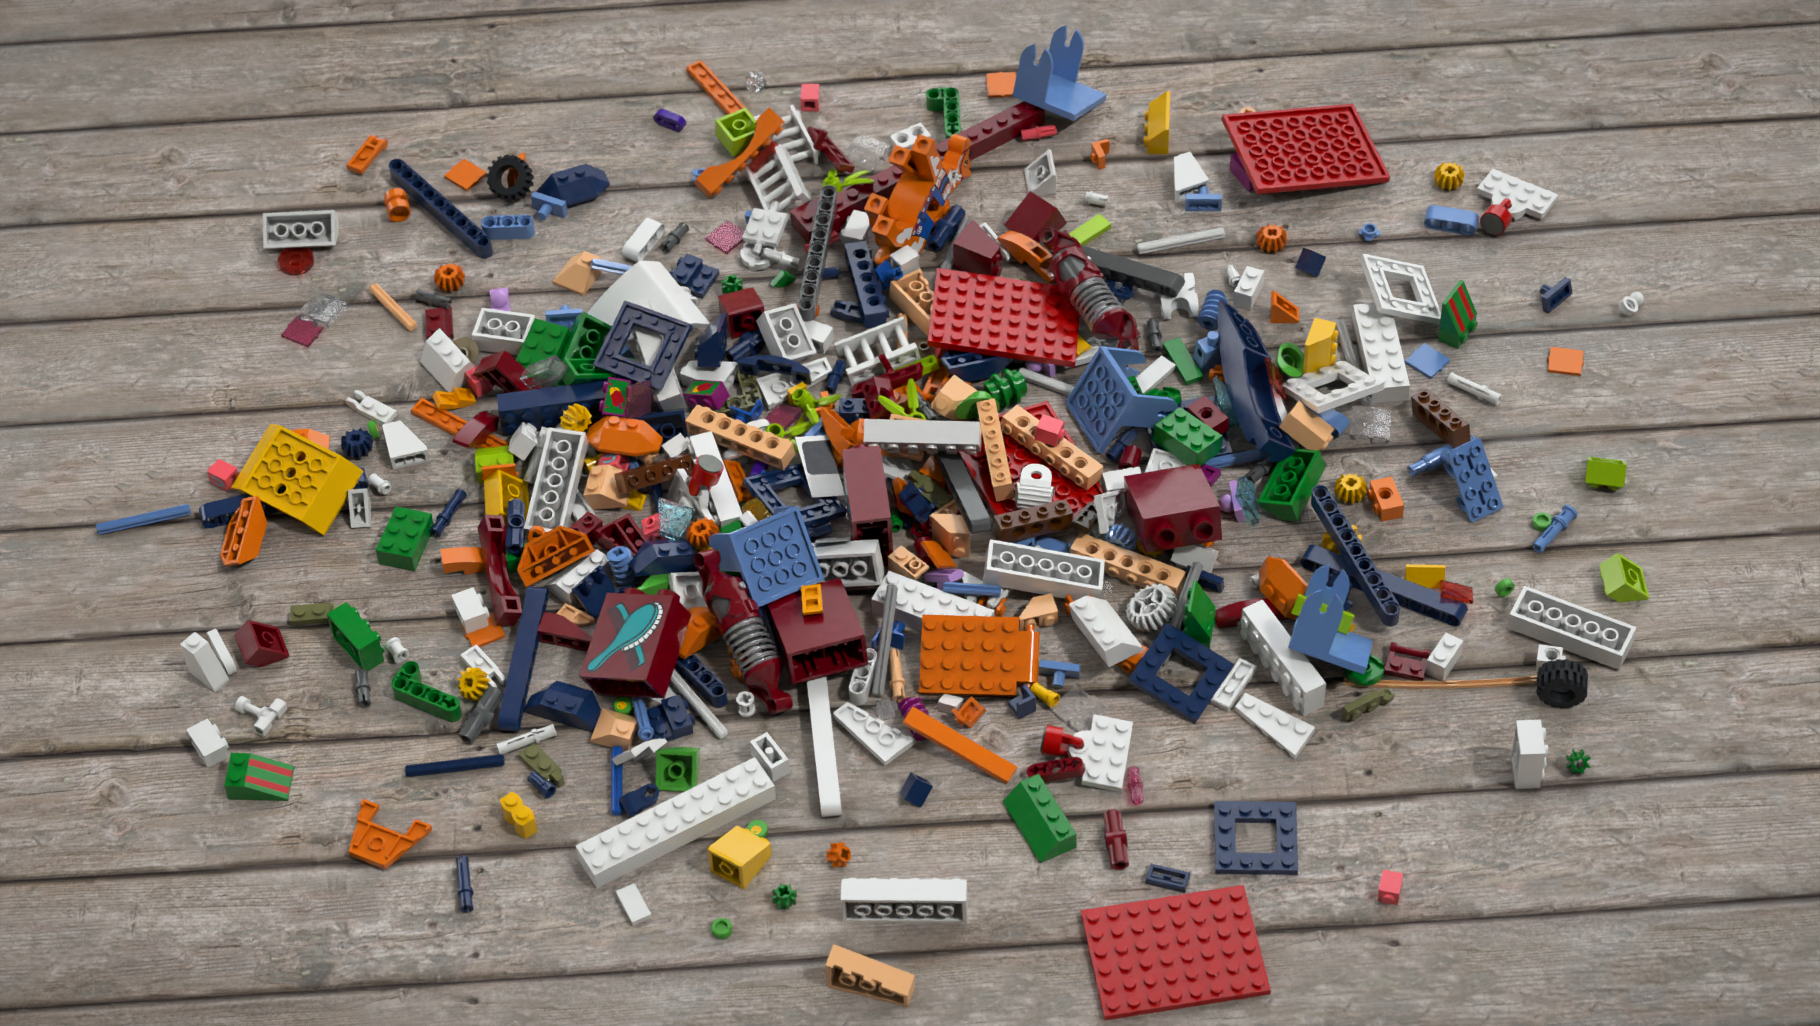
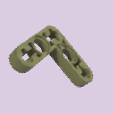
(745, 399)

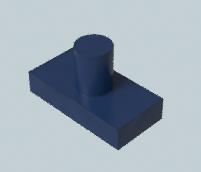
(1555, 295)

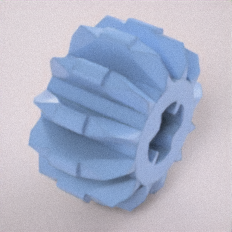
(1122, 537)

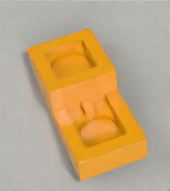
(453, 400)
(812, 599)

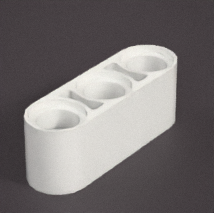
(643, 240)
(863, 679)

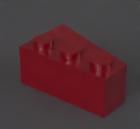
(502, 372)
(621, 533)

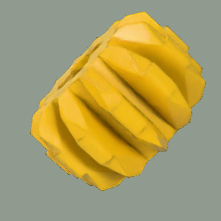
(1449, 176)
(575, 418)
(1350, 488)
(473, 683)

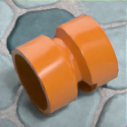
(397, 205)

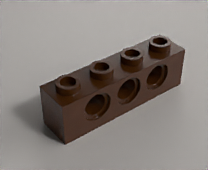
(1440, 418)
(653, 473)
(1032, 521)

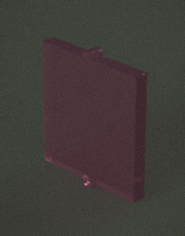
(726, 237)
(301, 332)
(638, 399)
(784, 415)

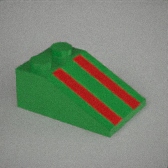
(1457, 317)
(257, 778)

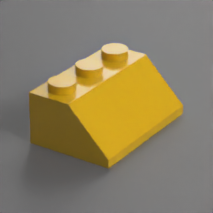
(1158, 125)
(1320, 346)
(500, 489)

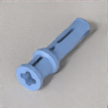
(1559, 523)

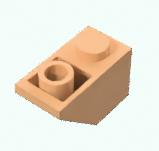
(906, 563)
(1039, 612)

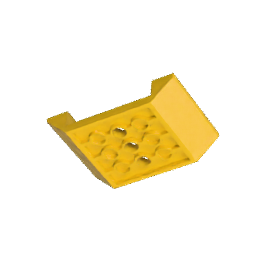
(315, 490)

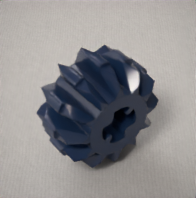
(356, 443)

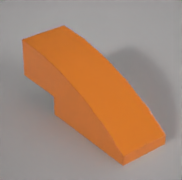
(838, 430)
(463, 558)

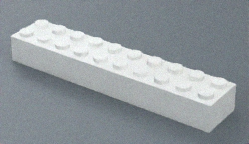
(675, 822)

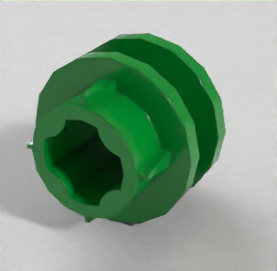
(1008, 387)

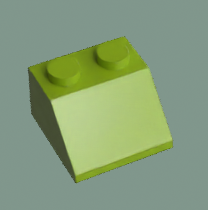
(736, 131)
(492, 456)
(1605, 472)
(1623, 579)

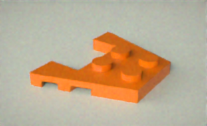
(379, 844)

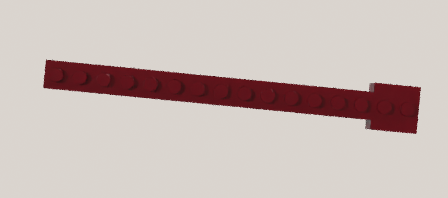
(983, 137)

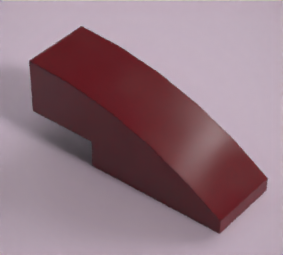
(477, 430)

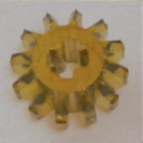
(757, 508)

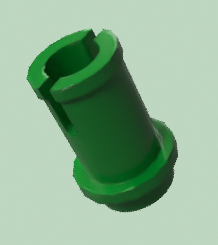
(897, 524)

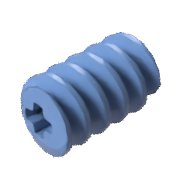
(1209, 313)
(619, 561)

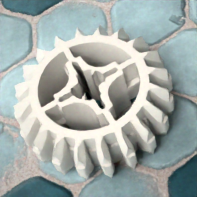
(1151, 607)

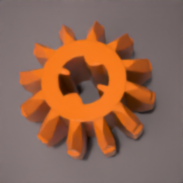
(1271, 238)
(449, 277)
(700, 532)

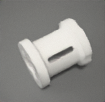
(396, 649)
(742, 705)

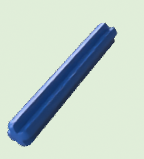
(616, 782)

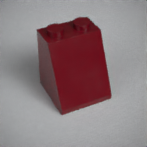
(1034, 216)
(976, 251)
(741, 311)

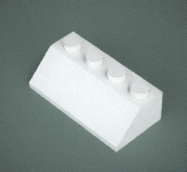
(300, 229)
(1104, 629)

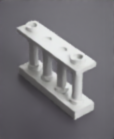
(795, 117)
(788, 169)
(906, 354)

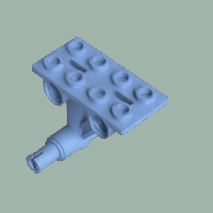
(1472, 474)

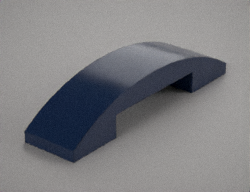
(775, 364)

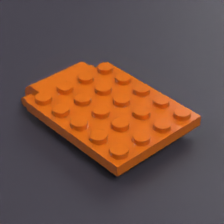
(977, 655)

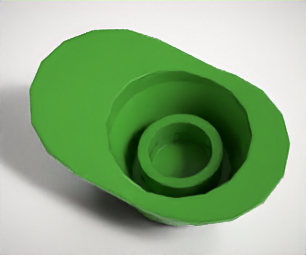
(1290, 360)
(968, 408)

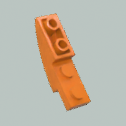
(1028, 251)

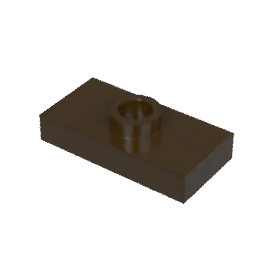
(1086, 519)

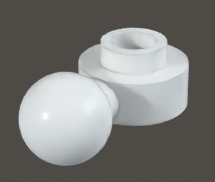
(1630, 304)

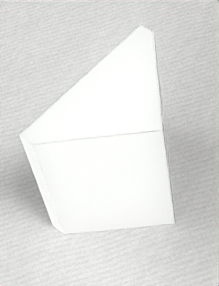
(1041, 175)

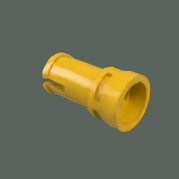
(591, 461)
(1049, 697)

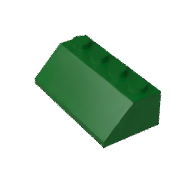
(584, 338)
(583, 371)
(1292, 484)
(1040, 819)

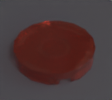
(296, 261)

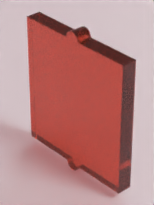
(1275, 378)
(1456, 592)

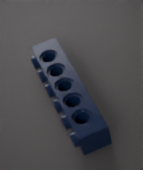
(866, 284)

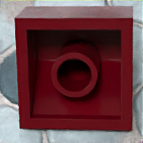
(261, 644)

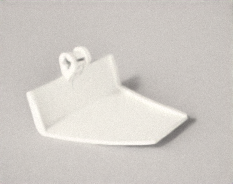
(652, 282)

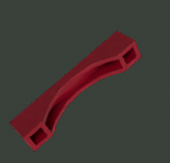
(504, 599)

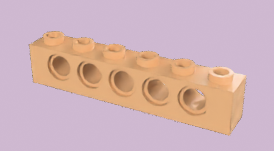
(741, 437)
(995, 450)
(1064, 457)
(1129, 565)

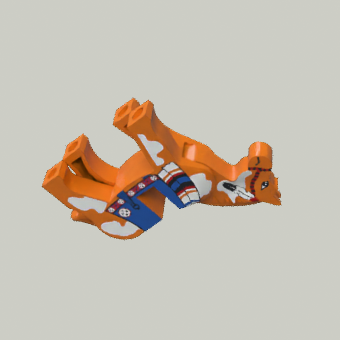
(923, 181)

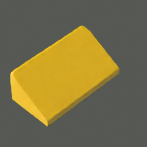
(1425, 575)

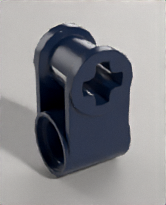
(637, 801)

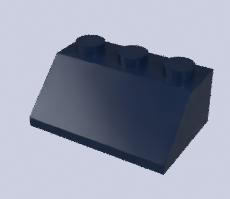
(712, 344)
(666, 423)

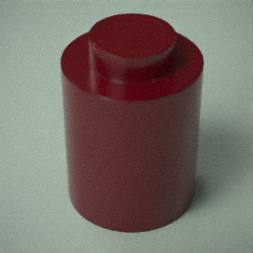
(1130, 457)
(921, 553)

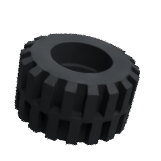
(495, 176)
(1562, 683)

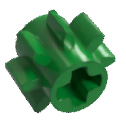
(731, 284)
(1576, 756)
(784, 896)

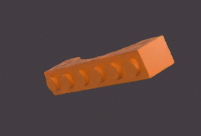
(714, 177)

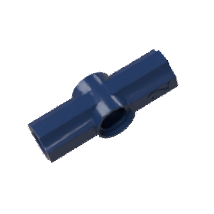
(946, 228)
(748, 344)
(515, 526)

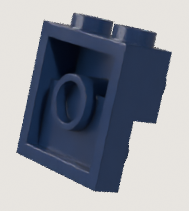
(694, 275)
(671, 719)

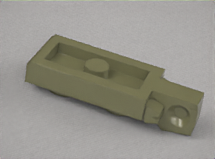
(931, 491)
(311, 613)
(1367, 703)
(540, 762)

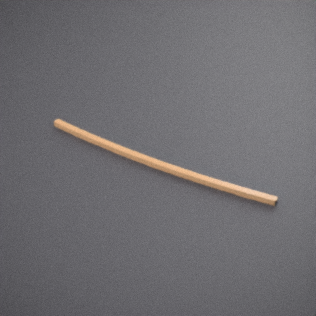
(1449, 684)

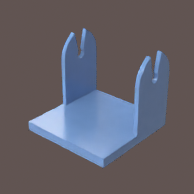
(1054, 81)
(1107, 399)
(770, 555)
(1317, 632)

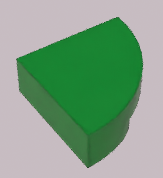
(783, 279)

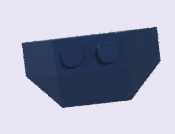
(575, 184)
(973, 366)
(664, 557)
(565, 705)

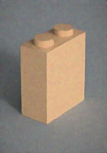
(1307, 428)

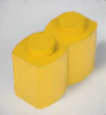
(518, 815)

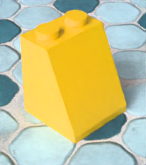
(739, 856)

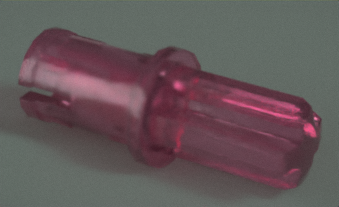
(1135, 785)

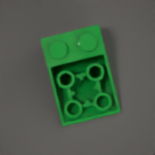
(1199, 615)

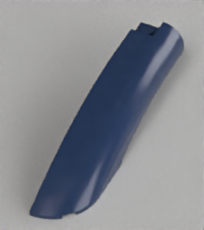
(1249, 384)

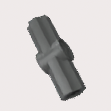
(480, 714)

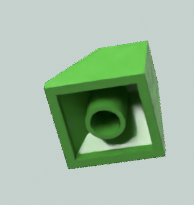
(677, 768)

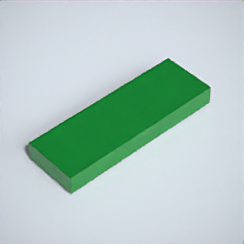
(1184, 362)

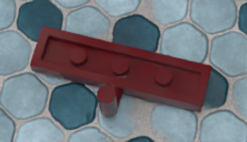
(827, 146)
(896, 377)

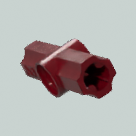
(1116, 839)

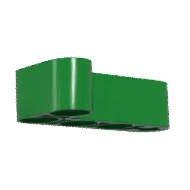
(946, 100)
(409, 690)

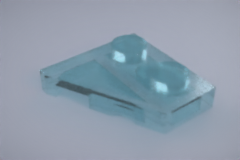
(1246, 497)
(673, 518)

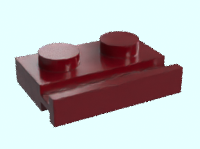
(441, 319)

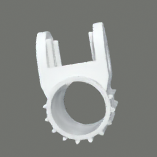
(1032, 491)

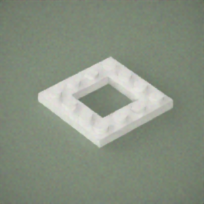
(1426, 307)
(1359, 386)

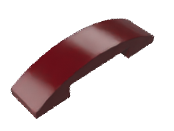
(1232, 613)

